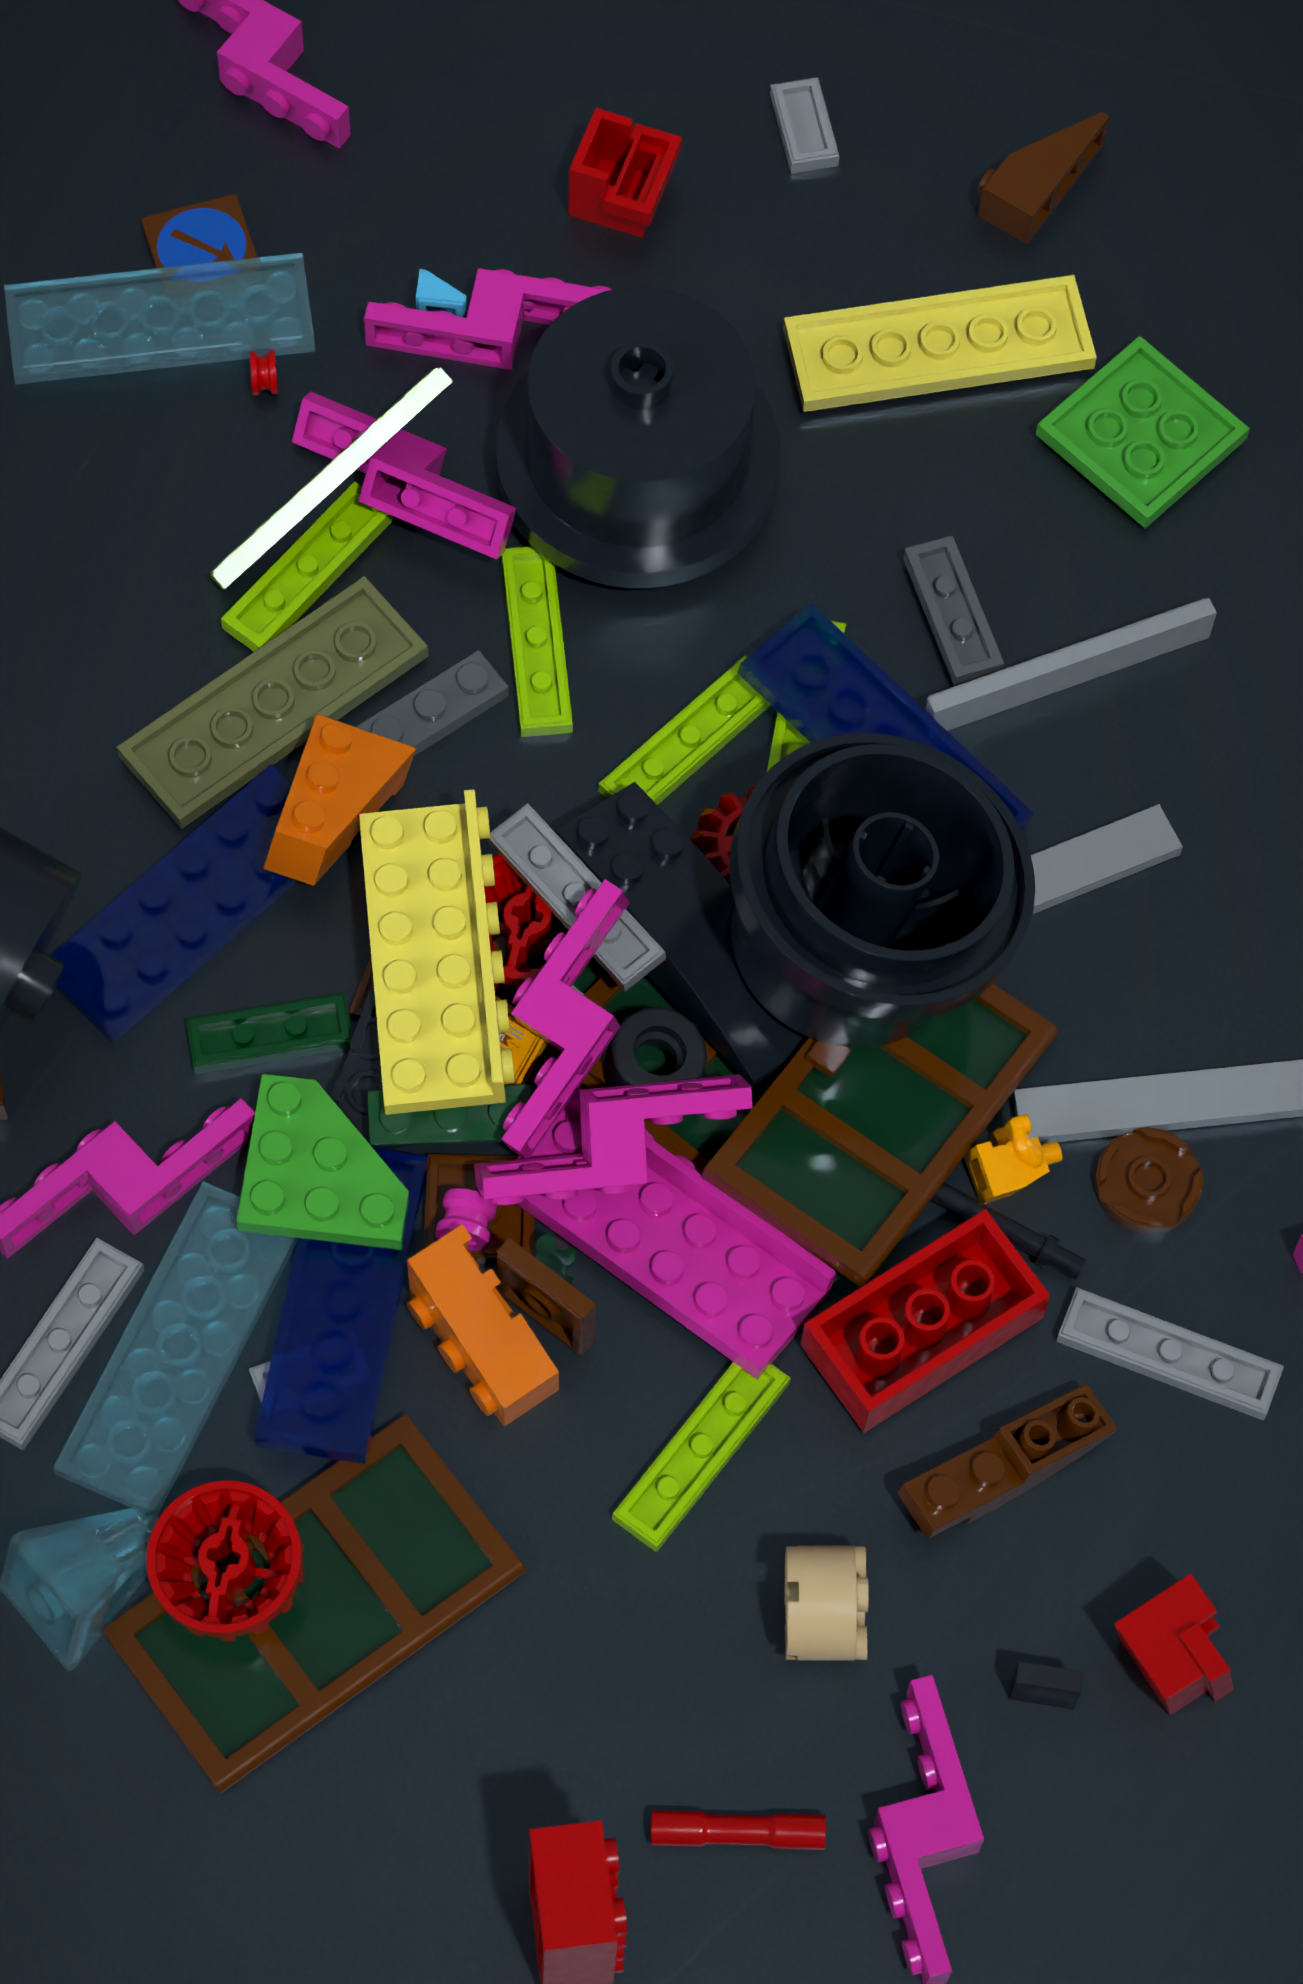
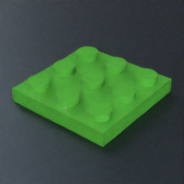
(1142, 431)

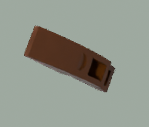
(1008, 1463)

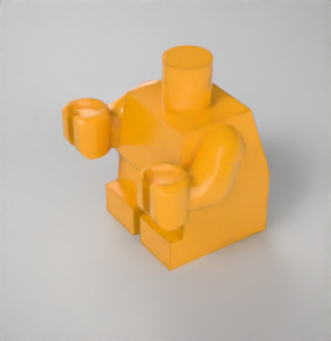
(1011, 1161)

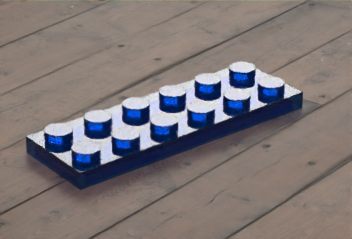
(834, 689)
(177, 912)
(337, 1338)

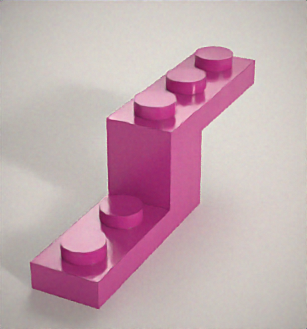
(257, 62)
(492, 323)
(405, 478)
(564, 1018)
(612, 1138)
(124, 1176)
(925, 1831)

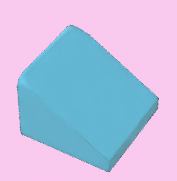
(437, 295)

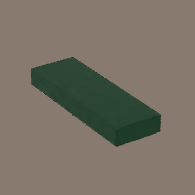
(269, 1033)

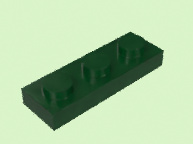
(442, 1126)

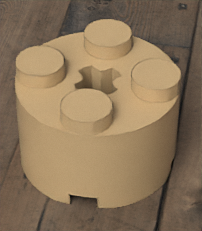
(825, 1603)

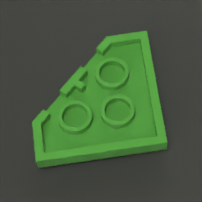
(316, 1172)

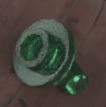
(555, 1255)

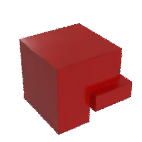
(620, 172)
(1173, 1648)

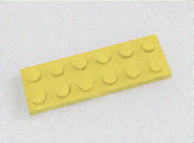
(939, 343)

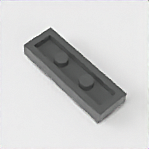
(953, 610)
(441, 704)

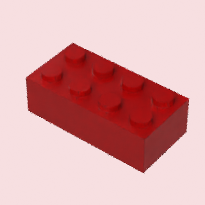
(924, 1320)
(576, 1904)

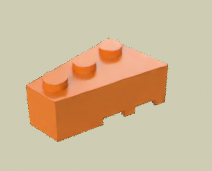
(337, 779)
(479, 1329)

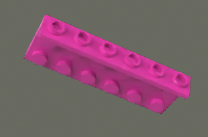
(689, 1251)

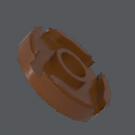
(1148, 1181)

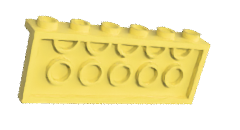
(435, 957)

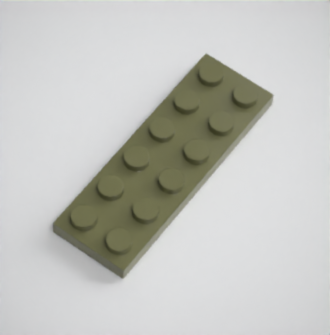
(271, 701)

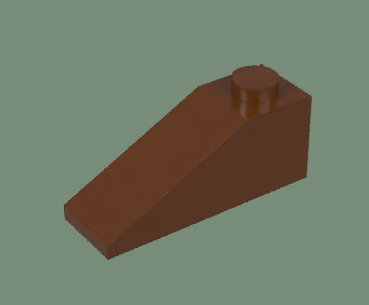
(1038, 176)

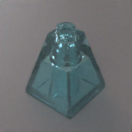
(76, 1577)

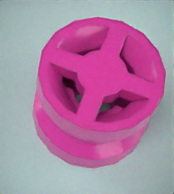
(472, 1211)

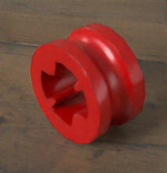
(263, 372)

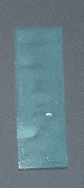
(158, 318)
(174, 1355)

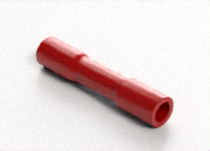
(776, 1830)

